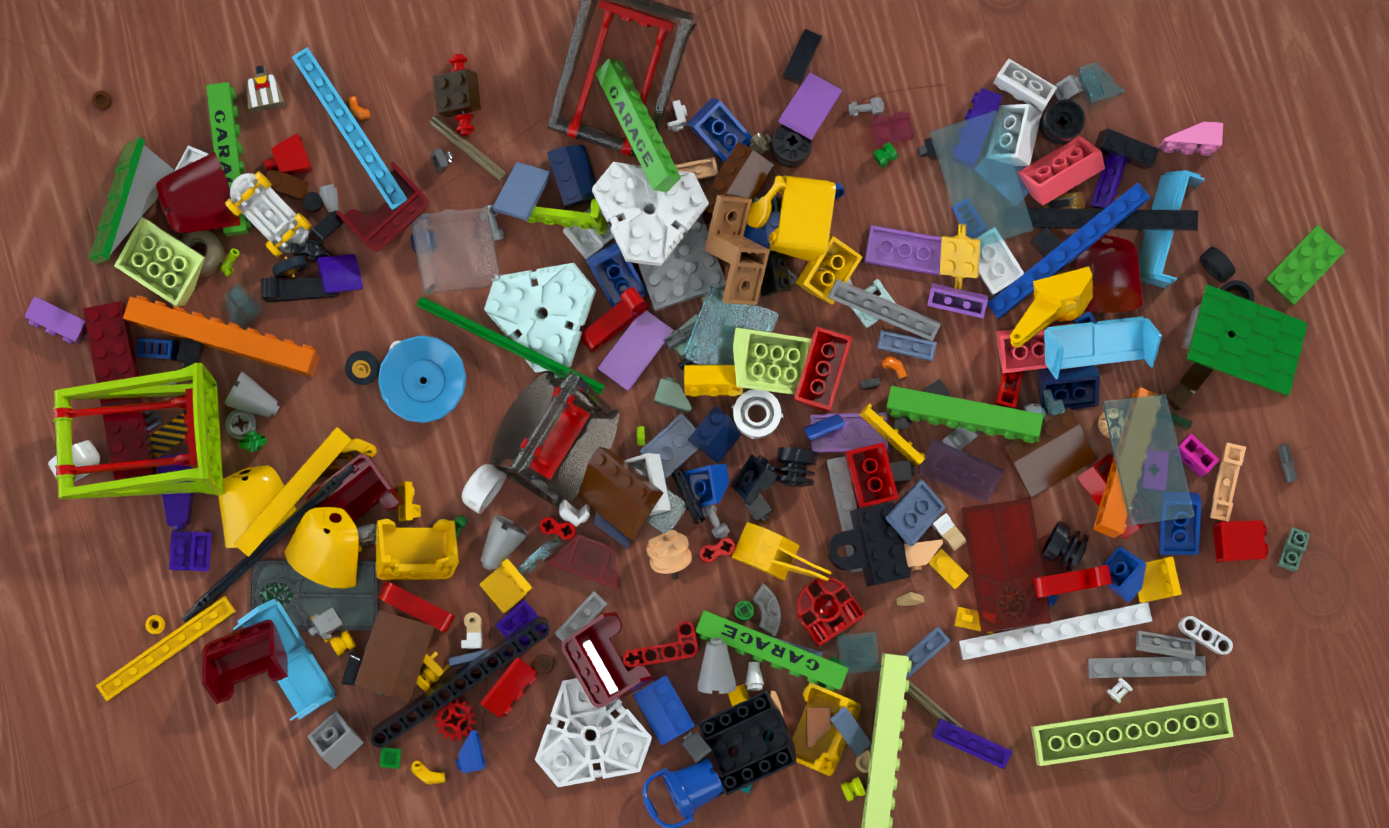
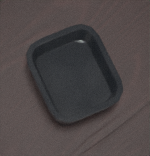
(327, 226)
(352, 669)

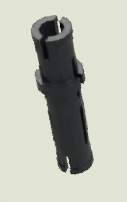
(692, 504)

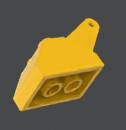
(1055, 298)
(771, 553)

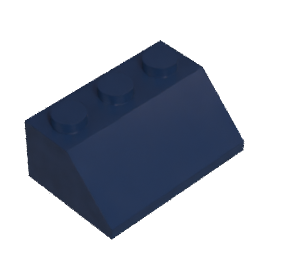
(573, 175)
(1075, 386)

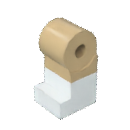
(949, 532)
(474, 632)

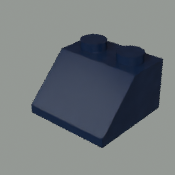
(715, 434)

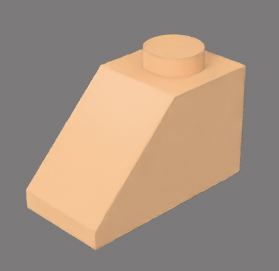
(921, 553)

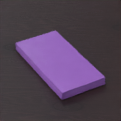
(810, 106)
(903, 250)
(635, 350)
(853, 435)

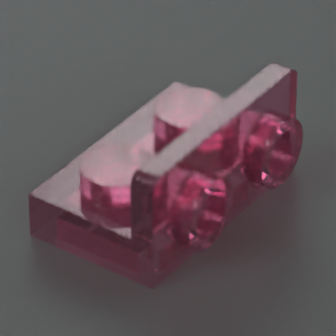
(892, 128)

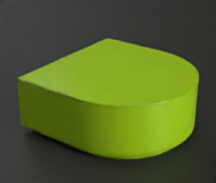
(641, 436)

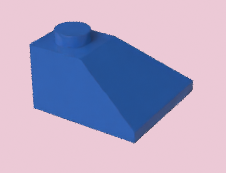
(708, 483)
(1126, 573)
(471, 754)

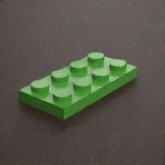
(1305, 265)

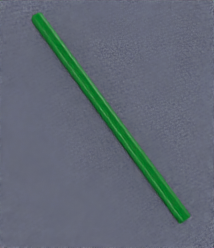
(501, 341)

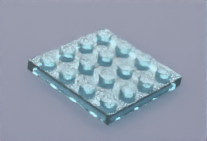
(716, 325)

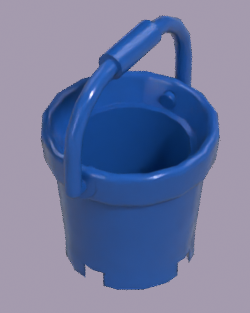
(688, 788)

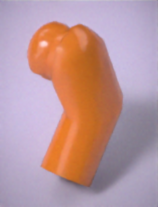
(357, 112)
(895, 364)

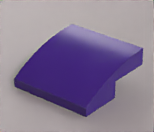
(339, 273)
(190, 551)
(517, 618)

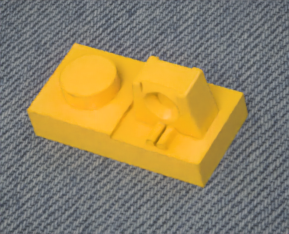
(407, 510)
(968, 619)

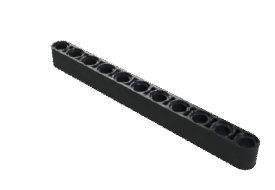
(456, 690)

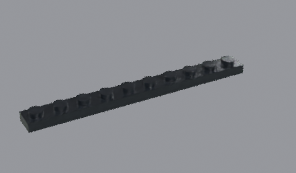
(1139, 220)

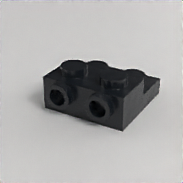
(754, 475)

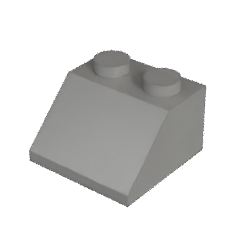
(335, 740)

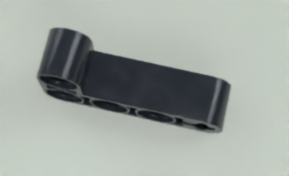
(293, 289)

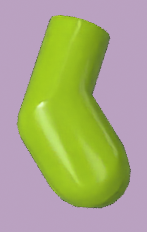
(229, 261)

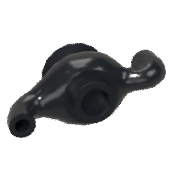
(312, 250)

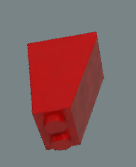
(1240, 541)

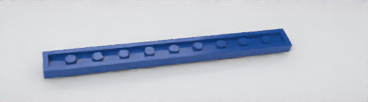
(1069, 249)

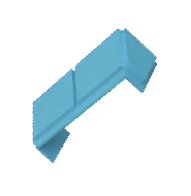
(1157, 242)
(1100, 343)
(306, 682)

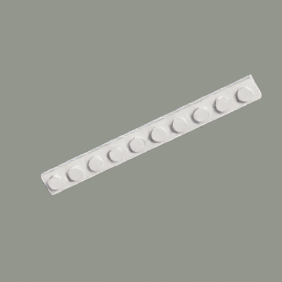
(1055, 631)

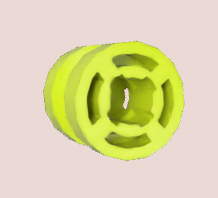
(853, 789)

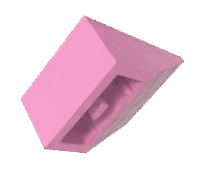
(1201, 138)

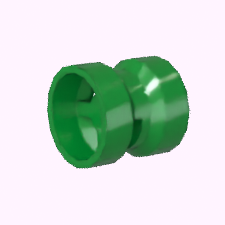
(885, 154)
(744, 610)

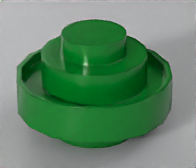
(252, 441)

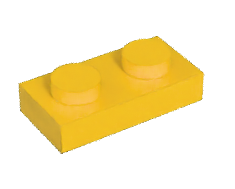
(948, 569)

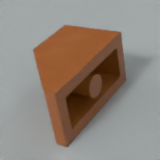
(817, 724)

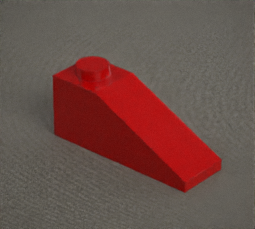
(1008, 389)

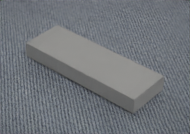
(582, 616)
(1165, 644)

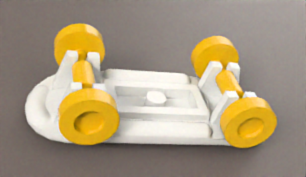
(268, 212)

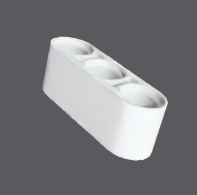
(1214, 639)

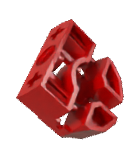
(832, 608)

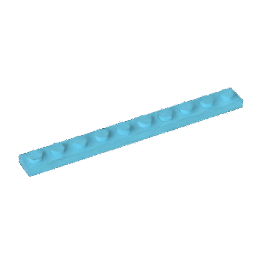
(350, 128)

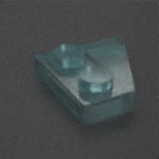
(1098, 83)
(241, 306)
(540, 554)

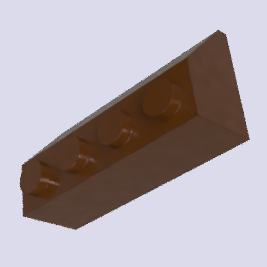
(739, 176)

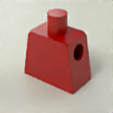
(289, 157)

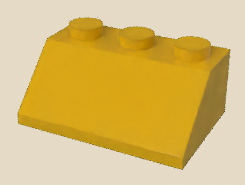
(836, 263)
(711, 380)

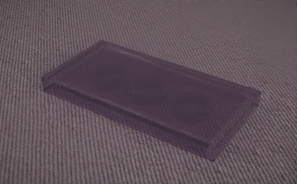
(960, 471)

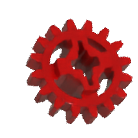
(457, 729)

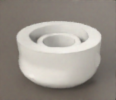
(761, 398)
(83, 455)
(483, 487)

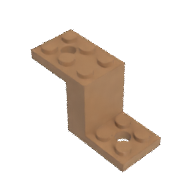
(728, 243)

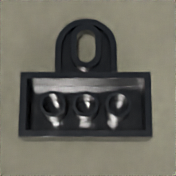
(875, 545)

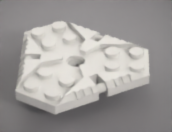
(643, 236)
(568, 754)

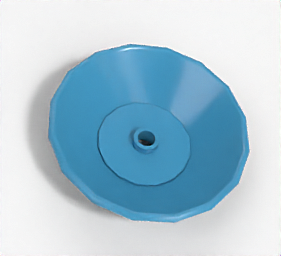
(419, 359)

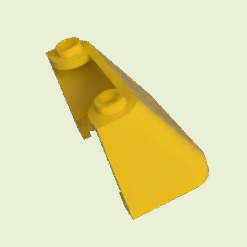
(804, 218)
(416, 551)
(828, 750)

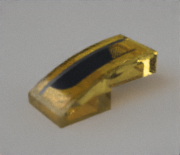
(1066, 201)

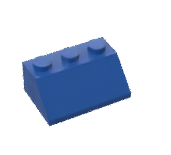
(663, 710)

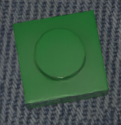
(390, 757)

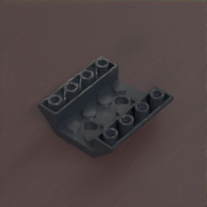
(745, 728)

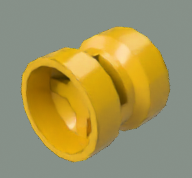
(342, 643)
(430, 678)

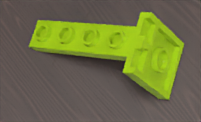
(567, 218)

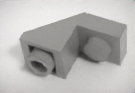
(960, 438)

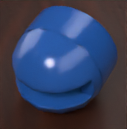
(839, 191)

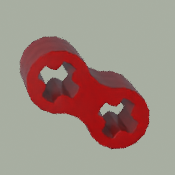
(558, 527)
(717, 550)

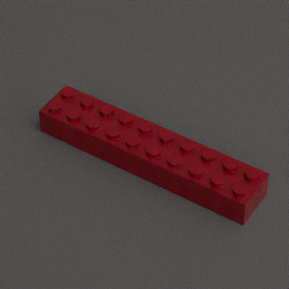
(116, 360)

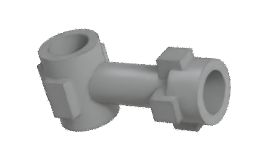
(875, 106)
(496, 233)
(719, 530)

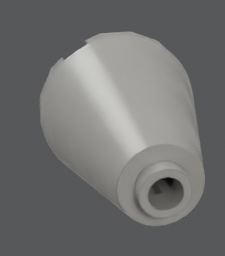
(251, 397)
(501, 542)
(716, 669)

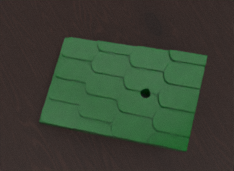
(128, 197)
(1245, 340)

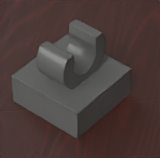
(441, 160)

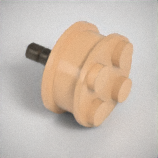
(669, 553)

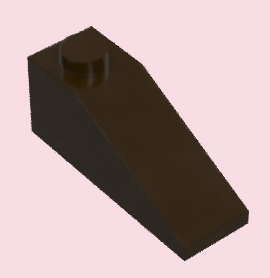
(1187, 385)

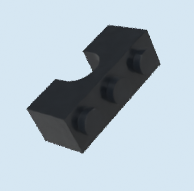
(1137, 152)

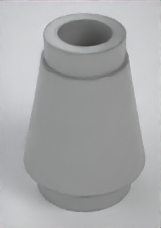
(329, 197)

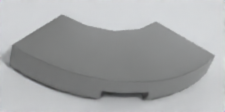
(769, 609)

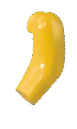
(361, 446)
(426, 775)

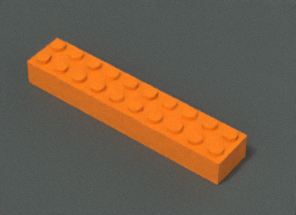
(223, 337)

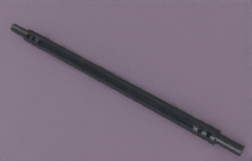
(326, 490)

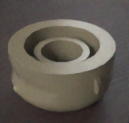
(215, 249)

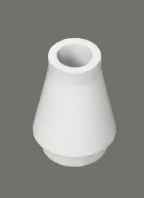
(754, 677)

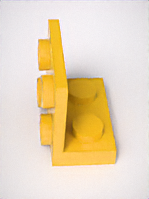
(1159, 581)
(506, 586)

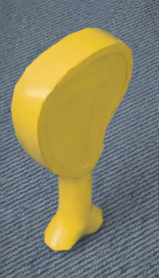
(761, 210)

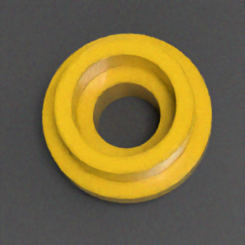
(149, 624)

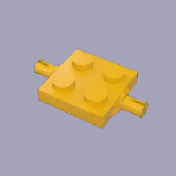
(960, 256)

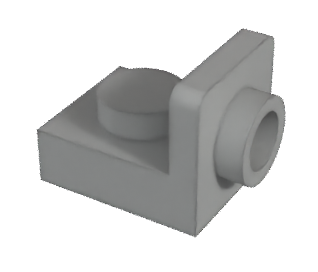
(1068, 87)

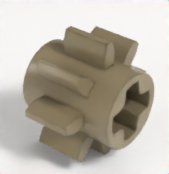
(760, 143)

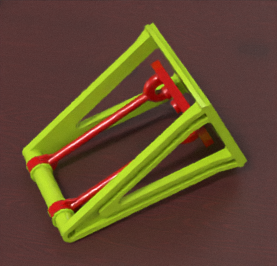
(202, 435)

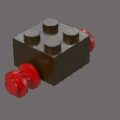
(458, 94)

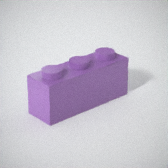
(957, 300)
(56, 321)

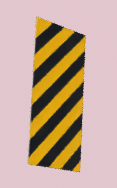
(168, 436)

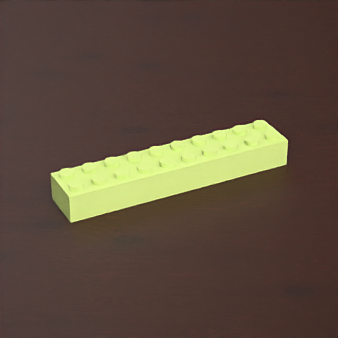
(1132, 731)
(886, 741)

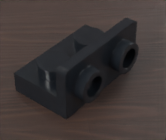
(775, 276)

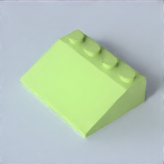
(161, 263)
(769, 360)

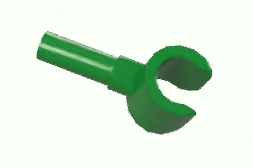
(461, 522)

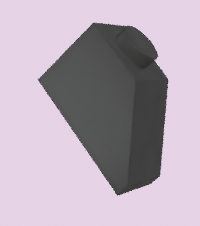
(695, 746)

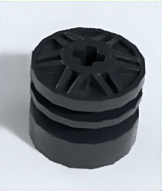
(1071, 117)
(789, 155)
(795, 466)
(1065, 546)

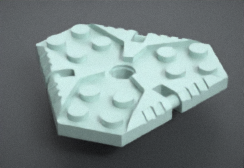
(518, 304)

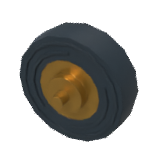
(289, 267)
(362, 367)

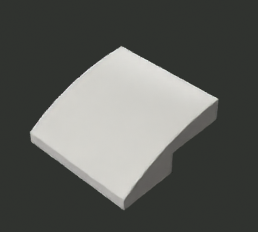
(588, 241)

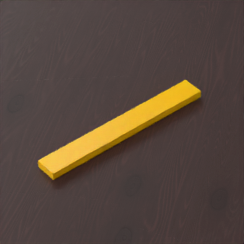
(292, 491)
(166, 648)

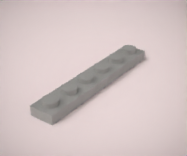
(884, 309)
(843, 496)
(1146, 667)

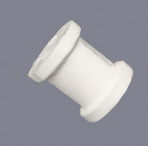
(1121, 684)

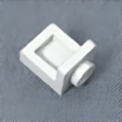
(680, 113)
(571, 514)

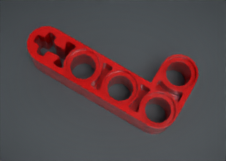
(614, 320)
(1072, 581)
(415, 606)
(659, 649)

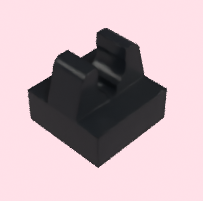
(928, 149)

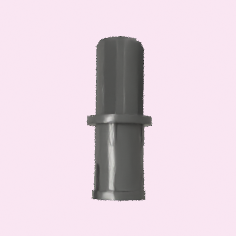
(679, 337)
(1287, 463)

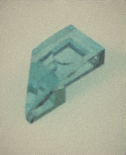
(1053, 407)

